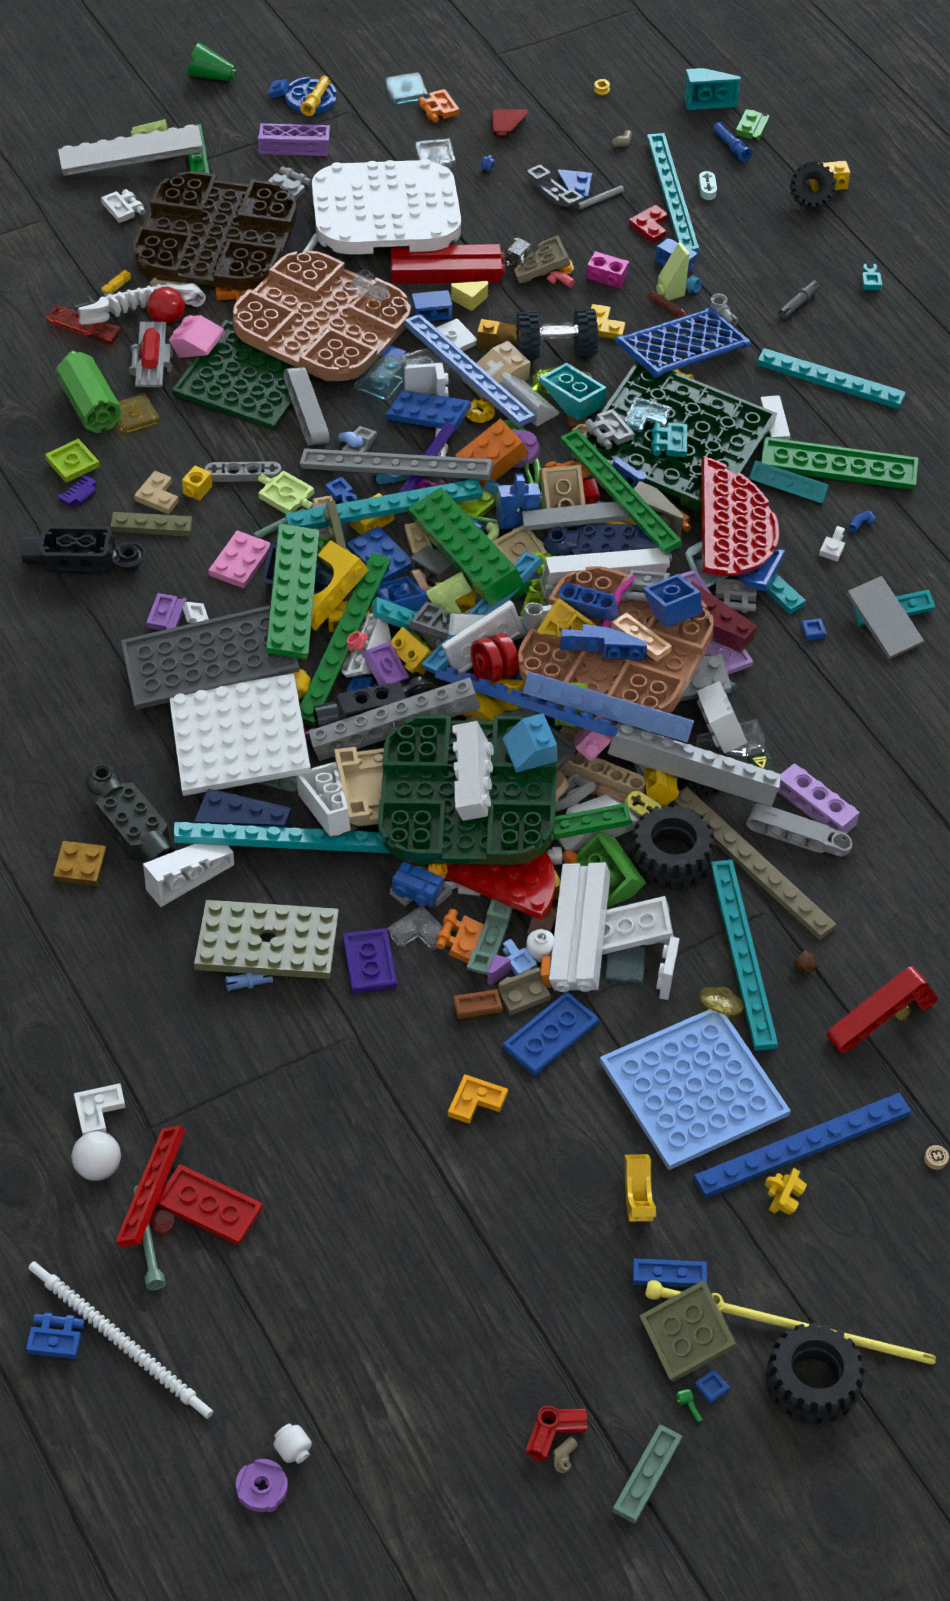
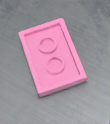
(240, 559)

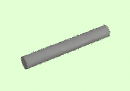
(598, 198)

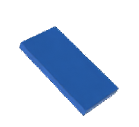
(550, 1033)

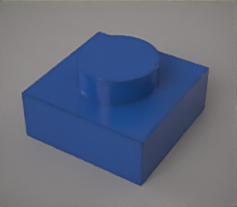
(278, 88)

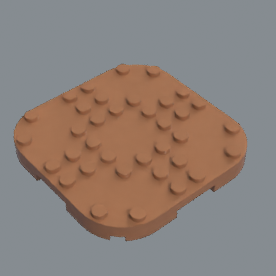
(315, 320)
(637, 681)

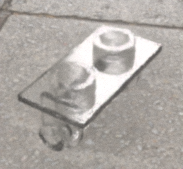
(369, 287)

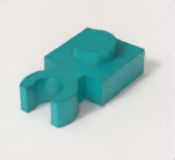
(871, 279)

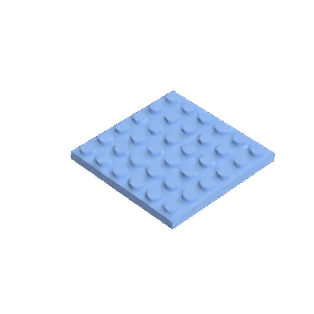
(694, 1087)

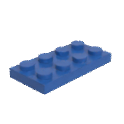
(428, 409)

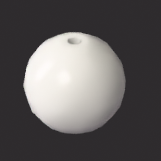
(96, 1155)

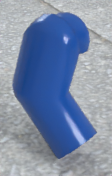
(859, 518)

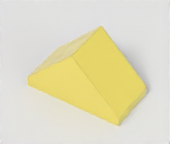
(469, 293)

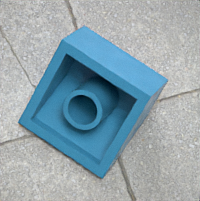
(531, 743)

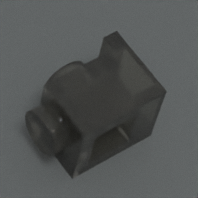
(517, 252)

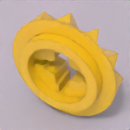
(476, 415)

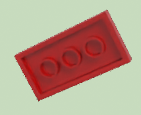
(209, 1204)

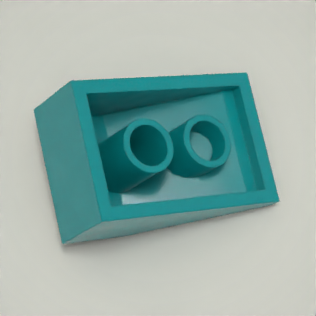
(710, 89)
(574, 391)

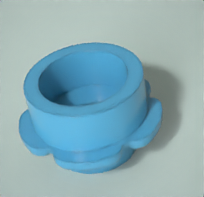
(693, 284)

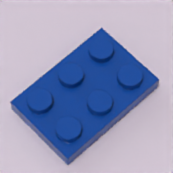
(380, 543)

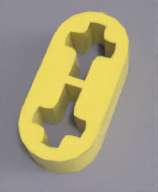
(642, 799)

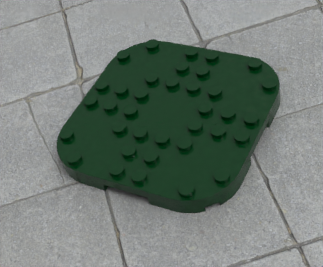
(419, 799)

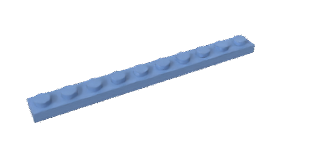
(469, 370)

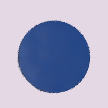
(302, 87)

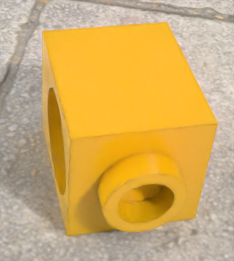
(197, 483)

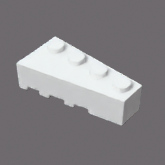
(720, 717)
(472, 770)
(325, 798)
(184, 870)

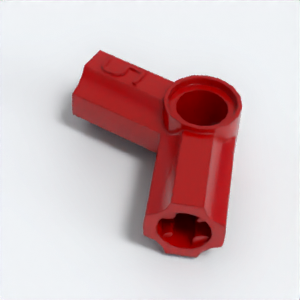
(543, 1434)

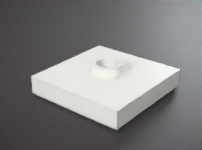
(458, 334)

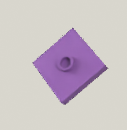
(385, 664)

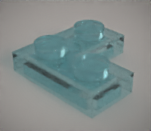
(644, 410)

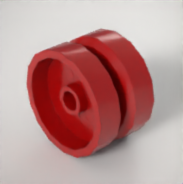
(495, 657)

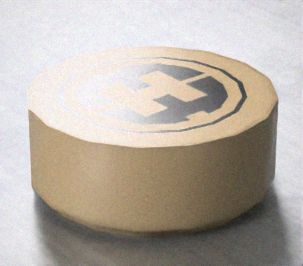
(936, 1157)

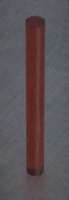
(669, 305)

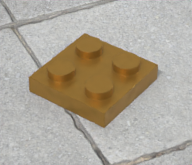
(79, 863)

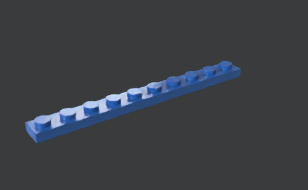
(532, 703)
(801, 1145)

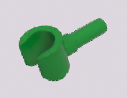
(686, 1397)

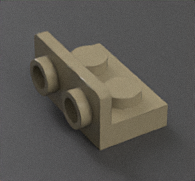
(523, 991)

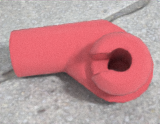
(564, 278)

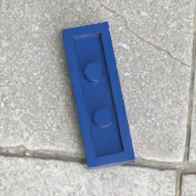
(669, 1272)

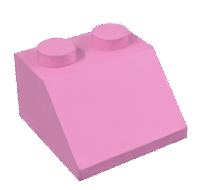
(195, 336)

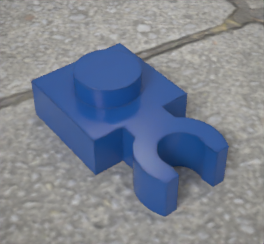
(340, 490)

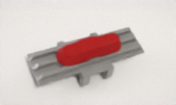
(154, 355)

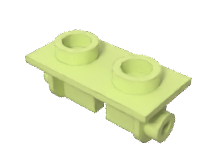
(147, 128)

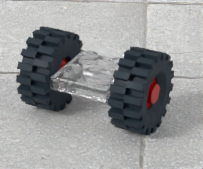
(583, 330)

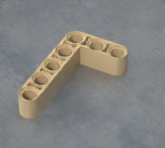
(600, 770)

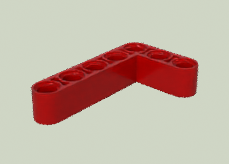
(880, 1007)

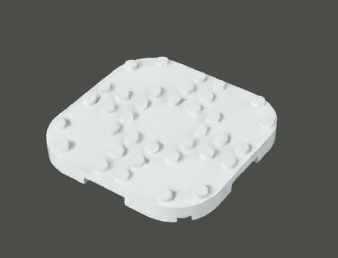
(385, 206)

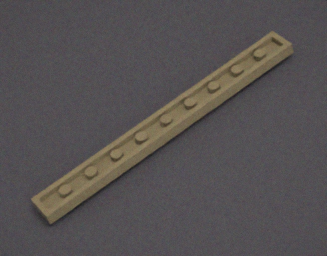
(759, 868)

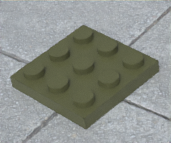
(688, 1331)

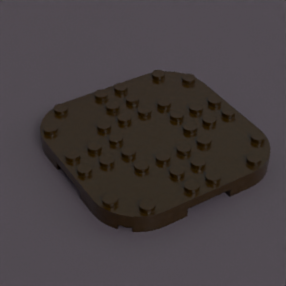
(214, 231)

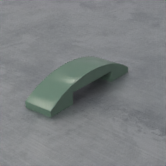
(491, 937)

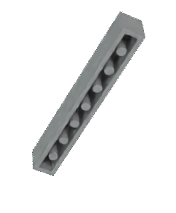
(695, 764)

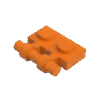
(443, 105)
(466, 936)

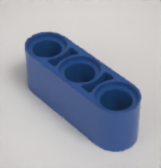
(597, 601)

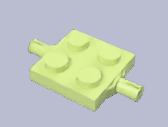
(285, 492)

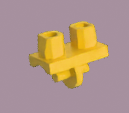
(782, 1189)

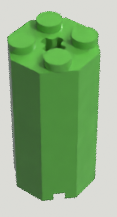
(88, 392)

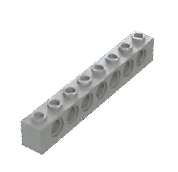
(378, 723)

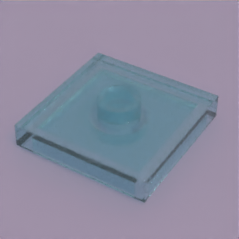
(406, 88)

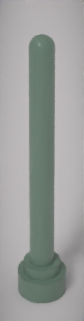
(154, 1277)

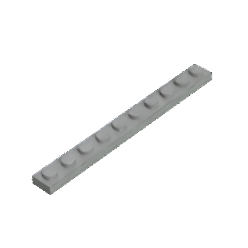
(397, 464)

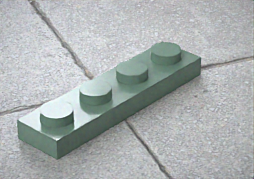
(647, 1474)

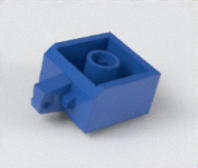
(513, 500)

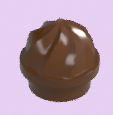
(805, 962)

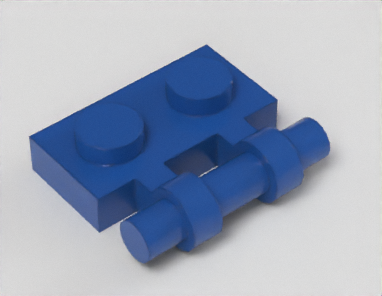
(53, 1341)

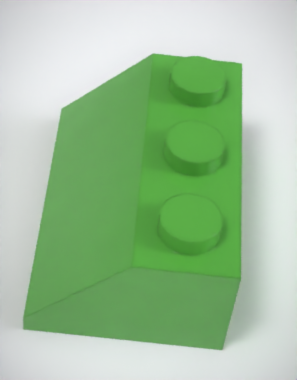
(624, 877)

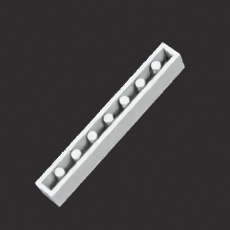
(130, 150)

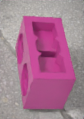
(607, 269)

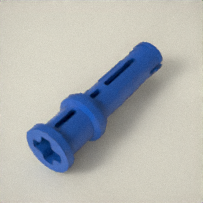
(736, 145)

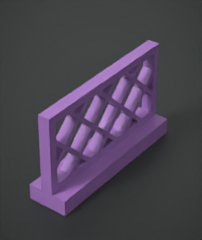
(293, 145)

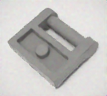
(642, 579)

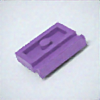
(165, 612)

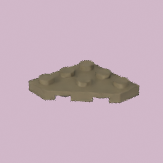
(548, 257)

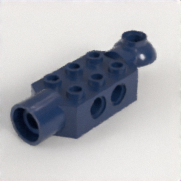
(596, 539)

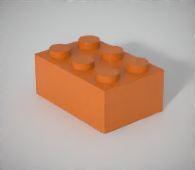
(499, 445)

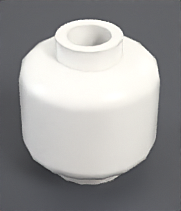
(540, 944)
(292, 1443)

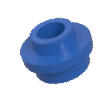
(487, 163)

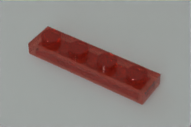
(70, 319)

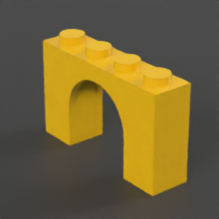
(347, 573)

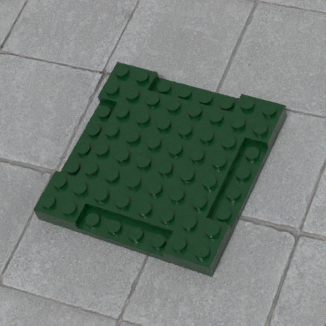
(717, 428)

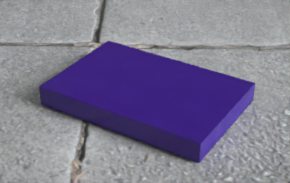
(369, 960)

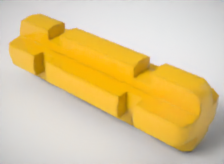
(116, 282)

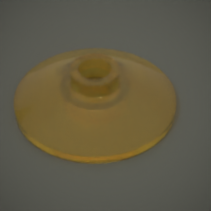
(721, 1000)

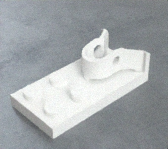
(637, 925)

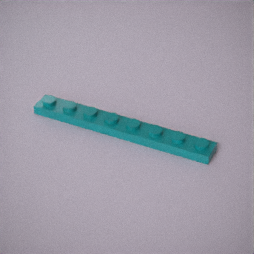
(831, 378)

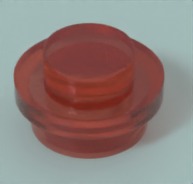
(162, 1221)

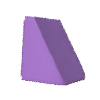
(498, 969)

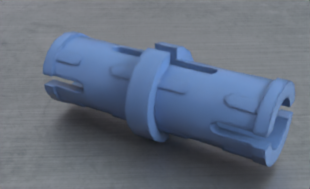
(246, 980)

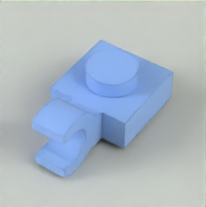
(520, 959)

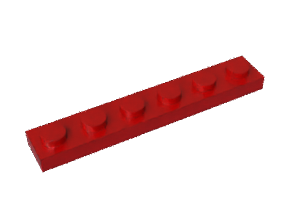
(150, 1186)

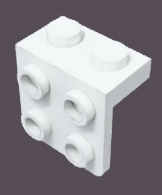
(426, 379)

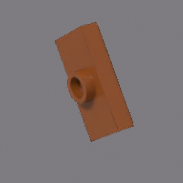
(477, 1004)

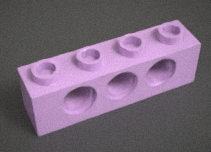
(817, 800)

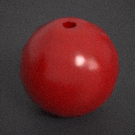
(166, 305)

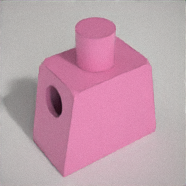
(590, 742)

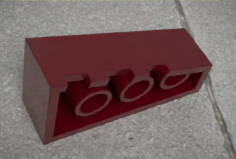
(728, 626)

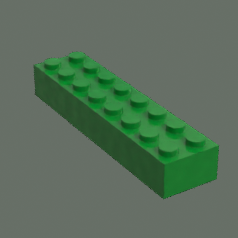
(466, 546)

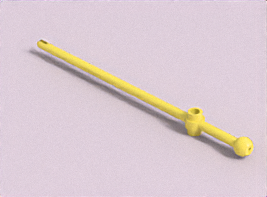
(655, 1290)

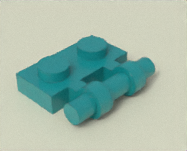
(676, 439)

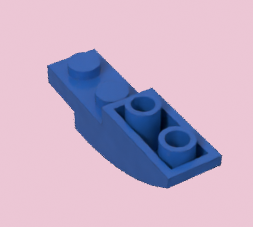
(611, 642)

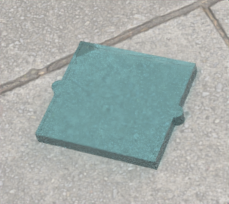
(626, 965)

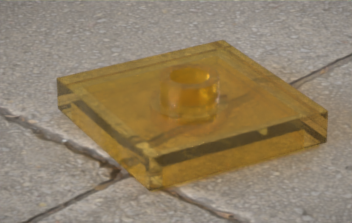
(136, 413)

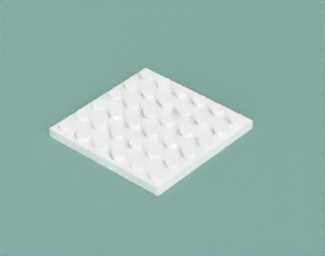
(239, 734)

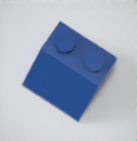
(673, 600)

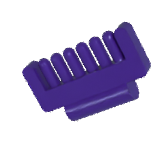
(80, 492)

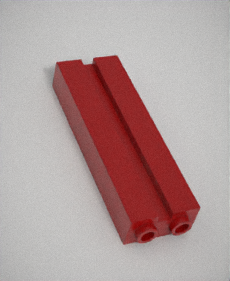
(448, 264)

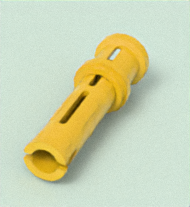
(313, 99)

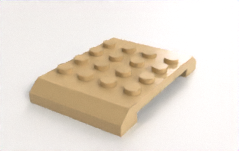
(361, 783)

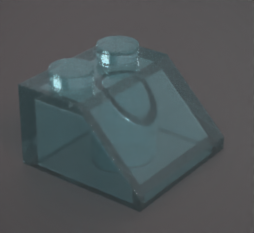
(382, 377)

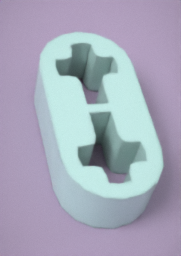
(705, 186)

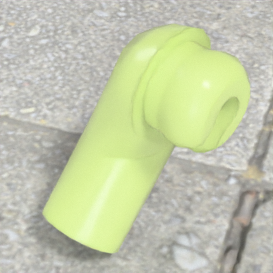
(493, 531)

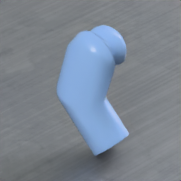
(351, 439)

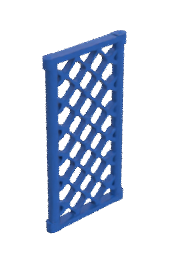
(631, 339)

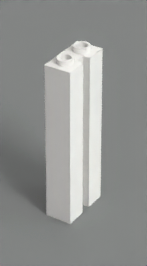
(557, 567)
(580, 927)

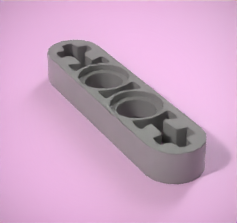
(242, 468)

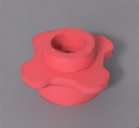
(356, 641)

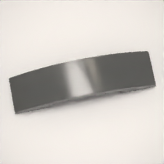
(552, 190)

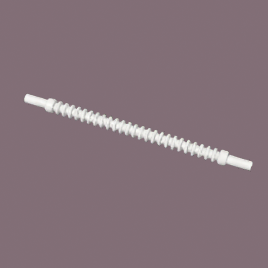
(186, 1395)

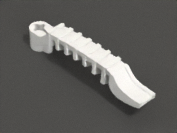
(121, 301)

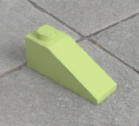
(674, 274)

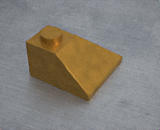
(495, 333)

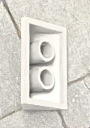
(529, 398)

